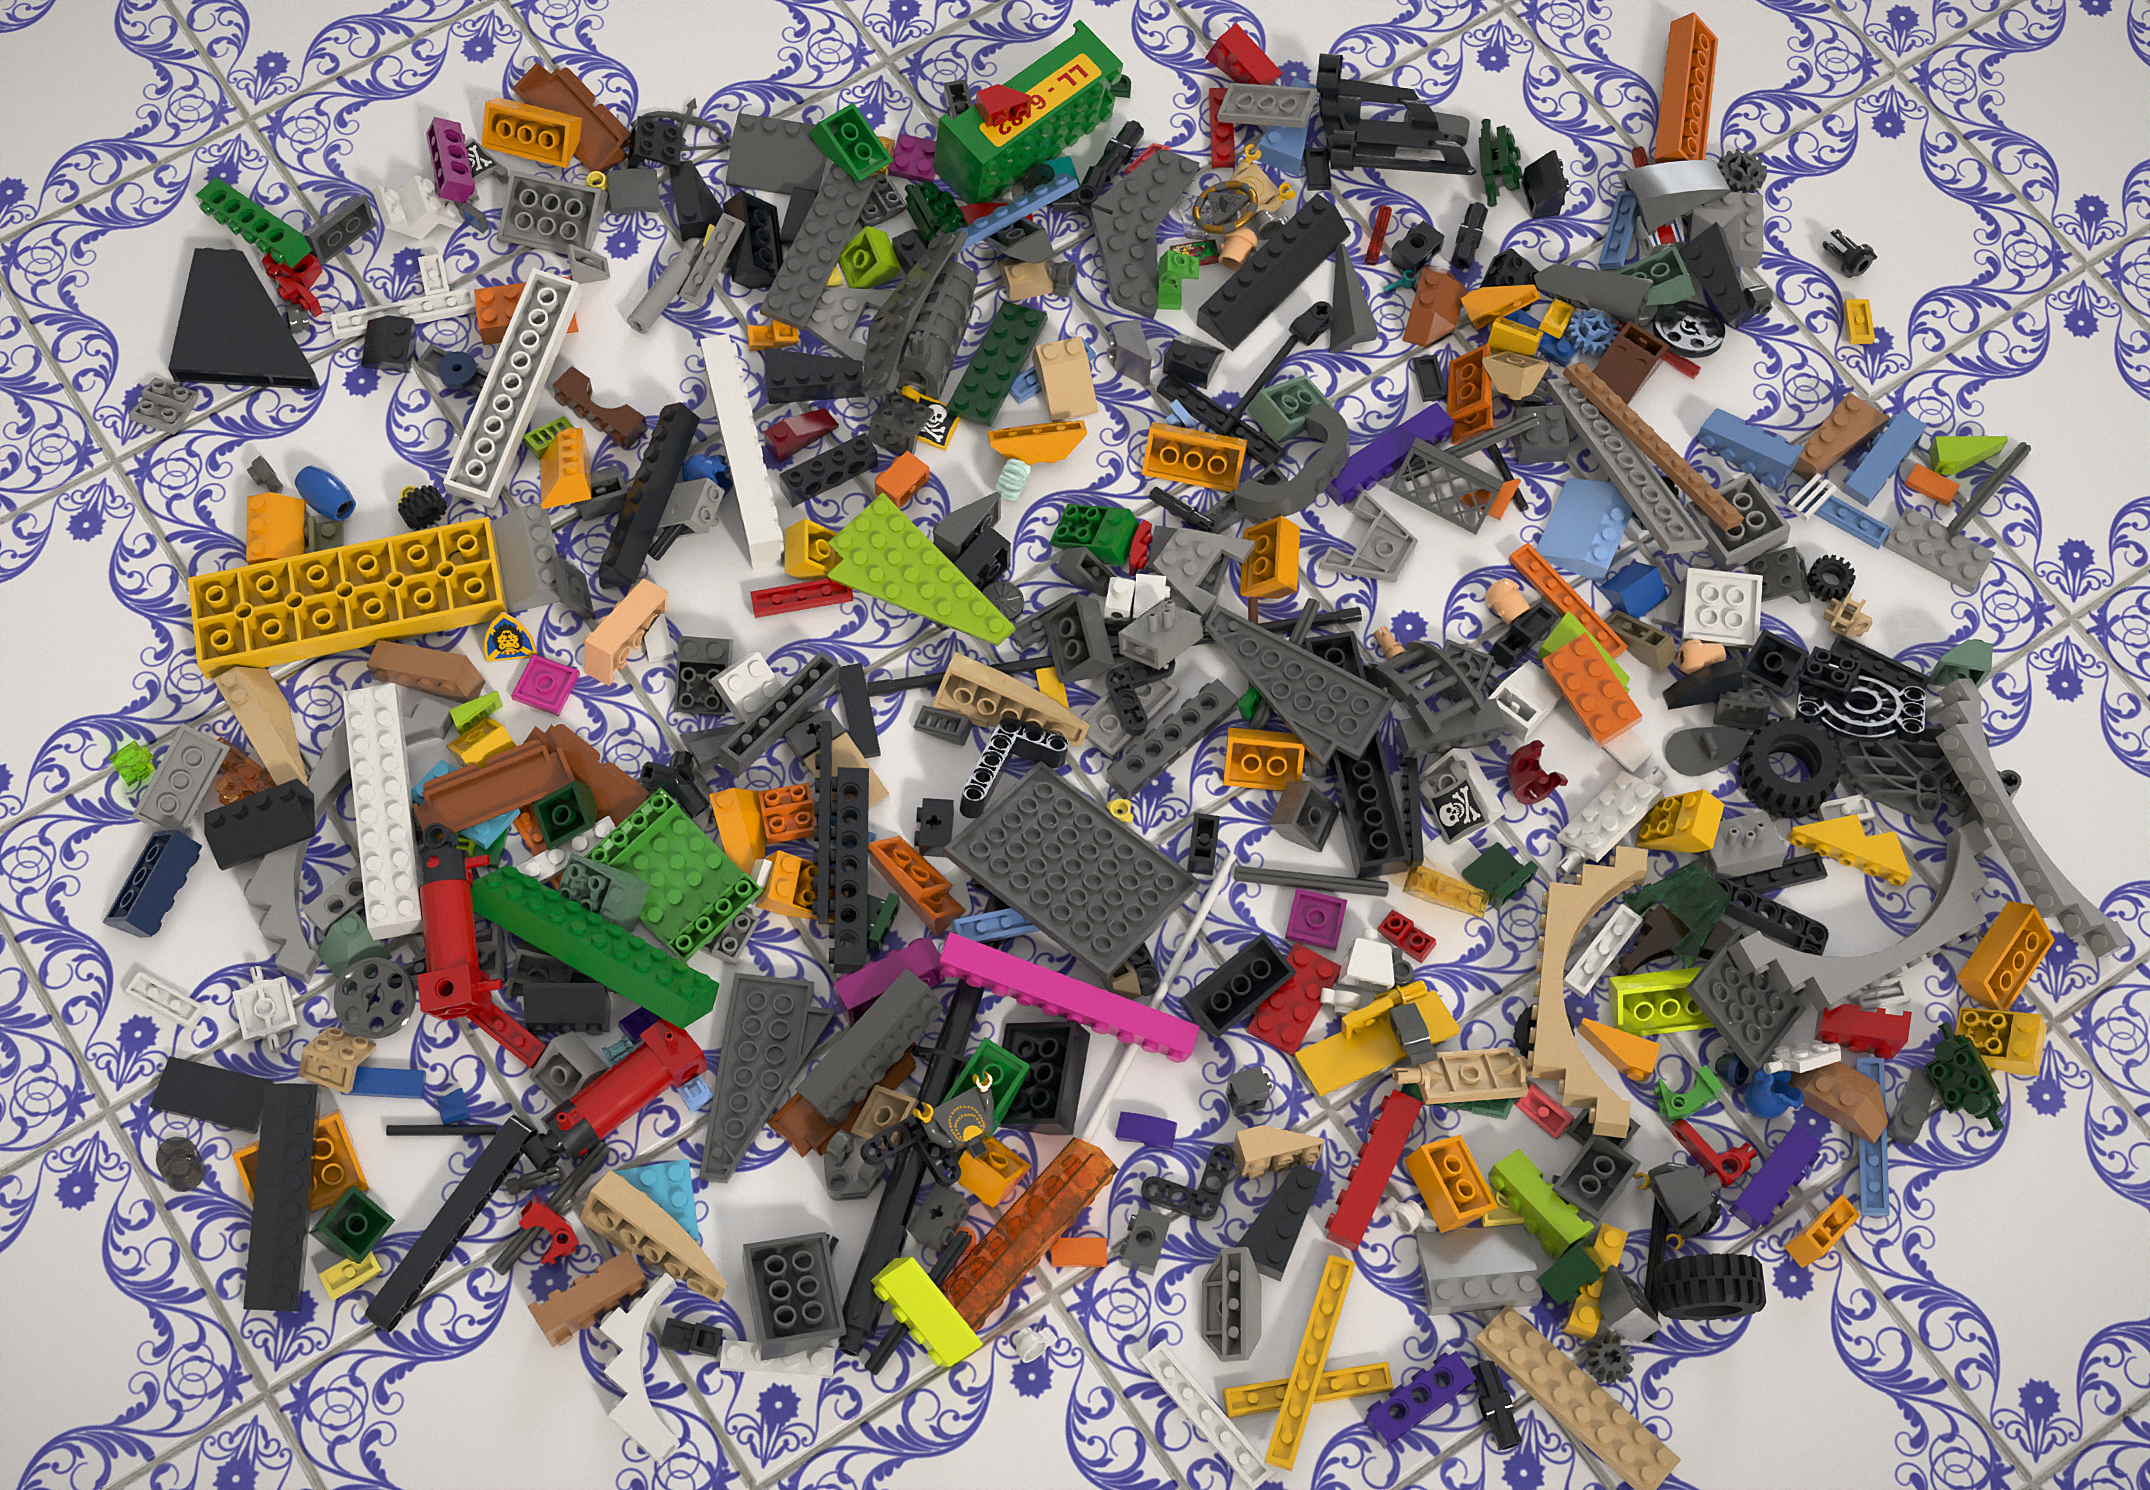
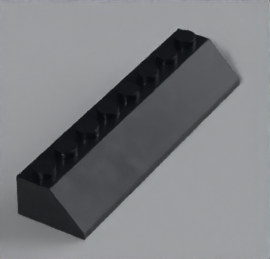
(1273, 273)
(648, 496)
(282, 1197)

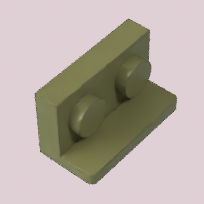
(323, 535)

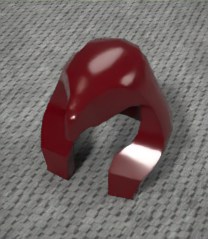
(1527, 778)

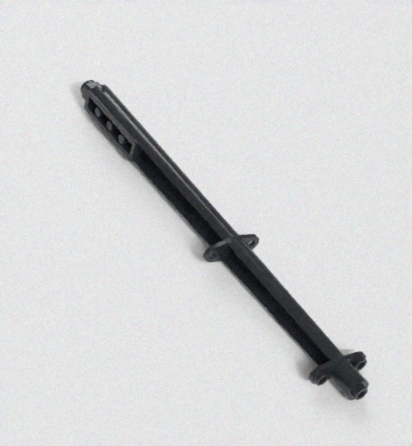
(888, 1231)

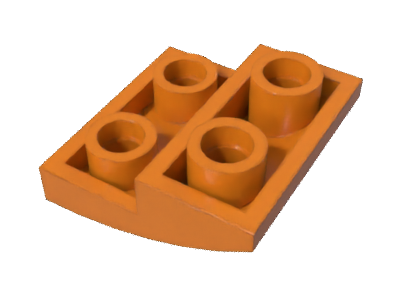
(788, 813)

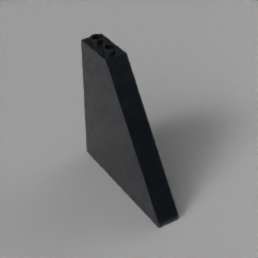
(233, 329)

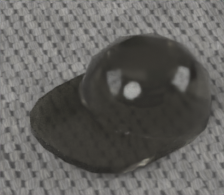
(1033, 177)
(180, 1164)

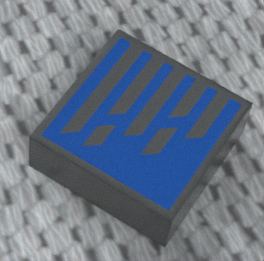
(475, 218)

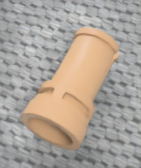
(1388, 643)

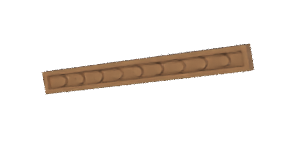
(1653, 446)

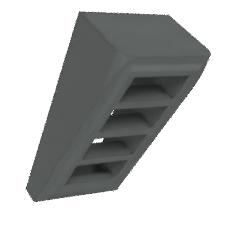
(958, 731)

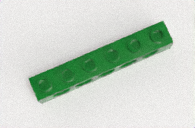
(253, 223)

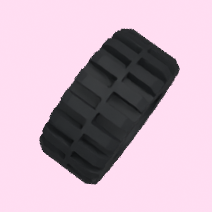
(1801, 741)
(1710, 1287)

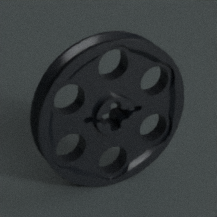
(1689, 329)

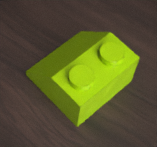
(869, 259)

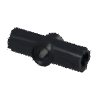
(1120, 149)
(1469, 236)
(1496, 1405)

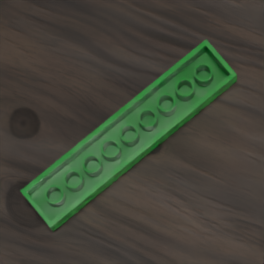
(594, 946)

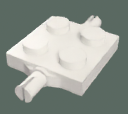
(265, 1009)
(1801, 1056)

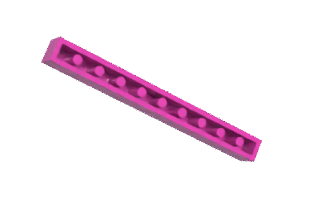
(1067, 998)

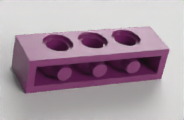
(450, 160)

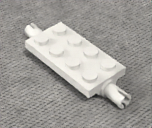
(1609, 818)

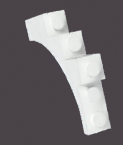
(634, 1411)

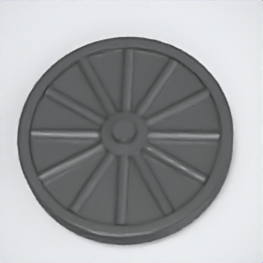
(1005, 598)

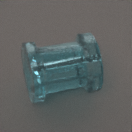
(618, 1050)

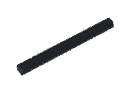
(1507, 476)
(441, 1130)

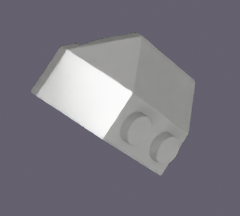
(1232, 1305)

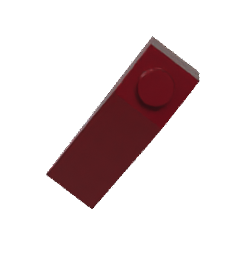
(797, 433)

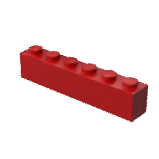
(1374, 1170)

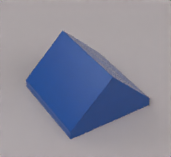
(1635, 589)

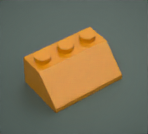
(274, 527)
(1274, 561)
(1262, 759)
(1450, 1183)

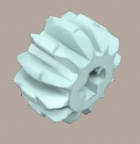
(1013, 479)

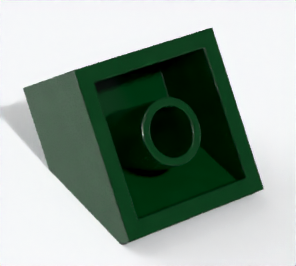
(566, 813)
(352, 1225)
(1571, 1272)

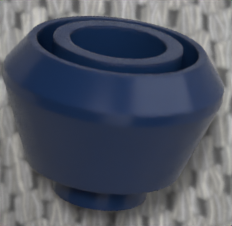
(1731, 1069)

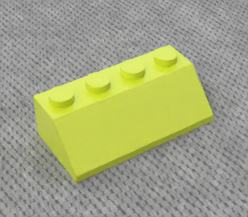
(1655, 1003)
(925, 1312)

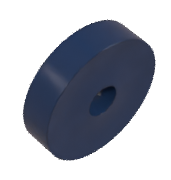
(462, 378)

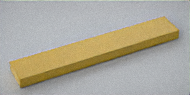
(1333, 1386)

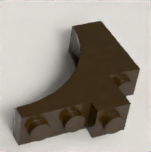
(1660, 934)

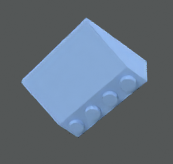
(1585, 528)

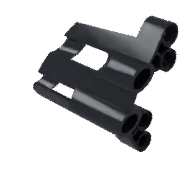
(1374, 142)

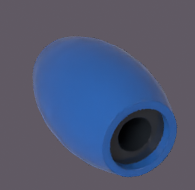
(325, 493)

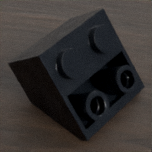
(1545, 186)

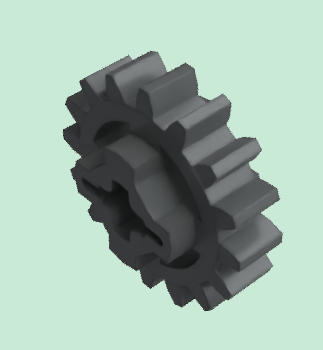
(1742, 171)

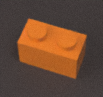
(902, 479)

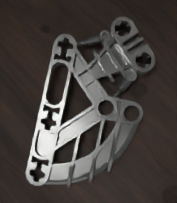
(1904, 788)

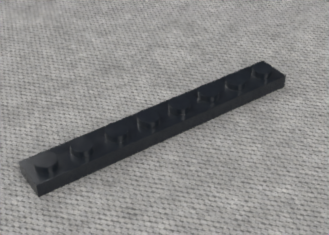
(823, 832)

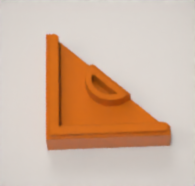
(1501, 501)

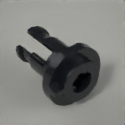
(1854, 259)

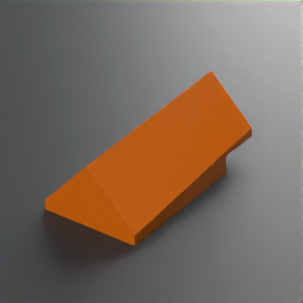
(1469, 395)
(916, 882)

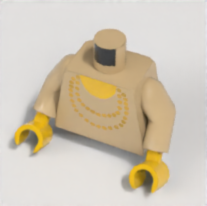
(1268, 194)

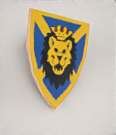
(508, 640)

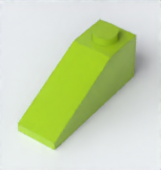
(1956, 453)

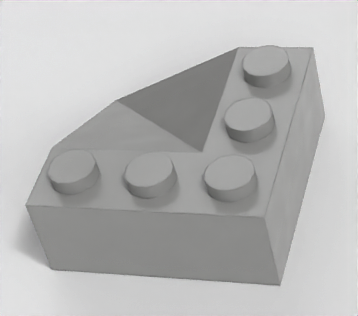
(1742, 222)
(1759, 532)

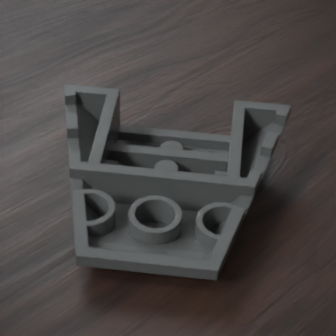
(1673, 189)

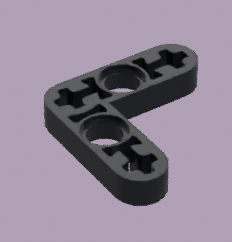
(1128, 684)
(920, 1141)
(1202, 1195)

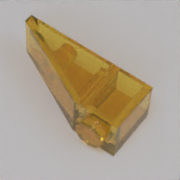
(1445, 891)

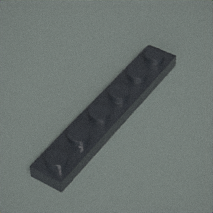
(1412, 808)

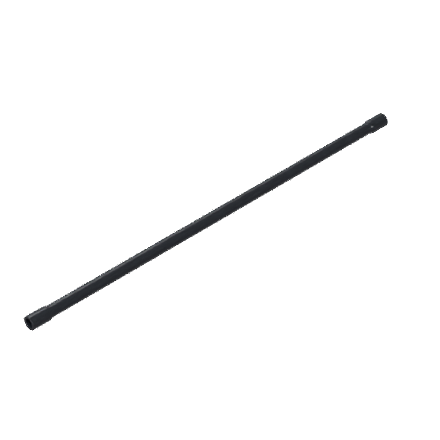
(888, 686)

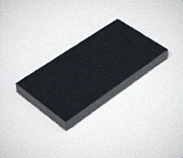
(210, 1095)

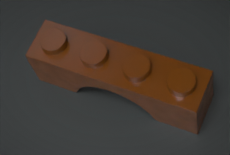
(621, 423)

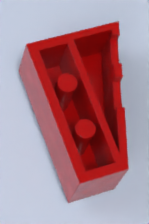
(1242, 59)
(1863, 1030)

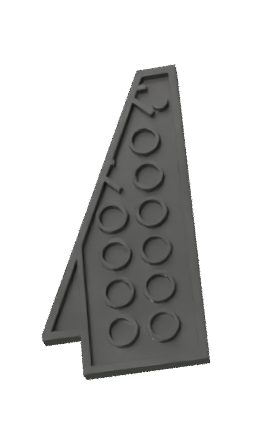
(1310, 695)
(762, 1051)

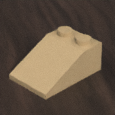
(1065, 378)

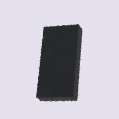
(1317, 169)
(1429, 378)

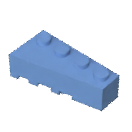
(1285, 145)
(1750, 448)
(1884, 459)

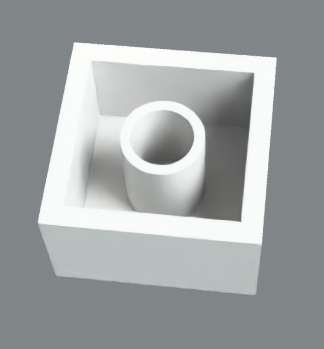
(746, 685)

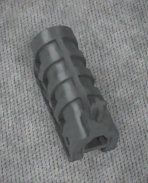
(938, 330)

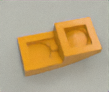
(771, 337)

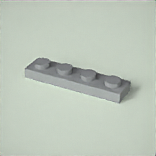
(711, 259)

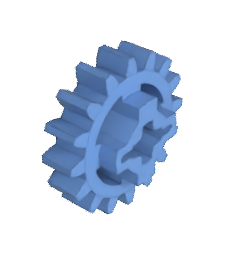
(1591, 332)

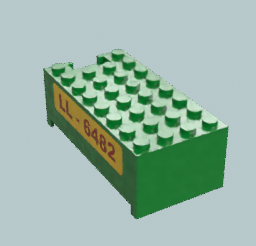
(1068, 100)

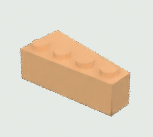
(623, 630)

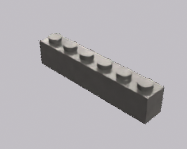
(779, 714)

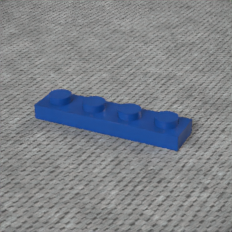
(1556, 349)

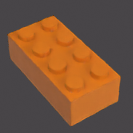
(495, 310)
(1592, 690)

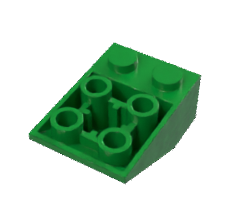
(1100, 529)

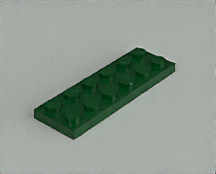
(996, 363)

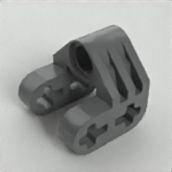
(869, 1176)

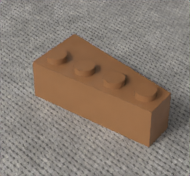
(1840, 434)
(426, 670)
(588, 1298)

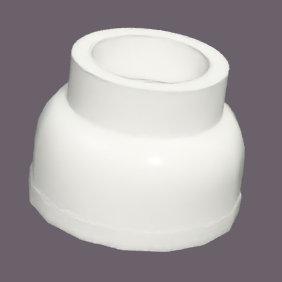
(1341, 1000)
(1403, 1215)
(1032, 1344)

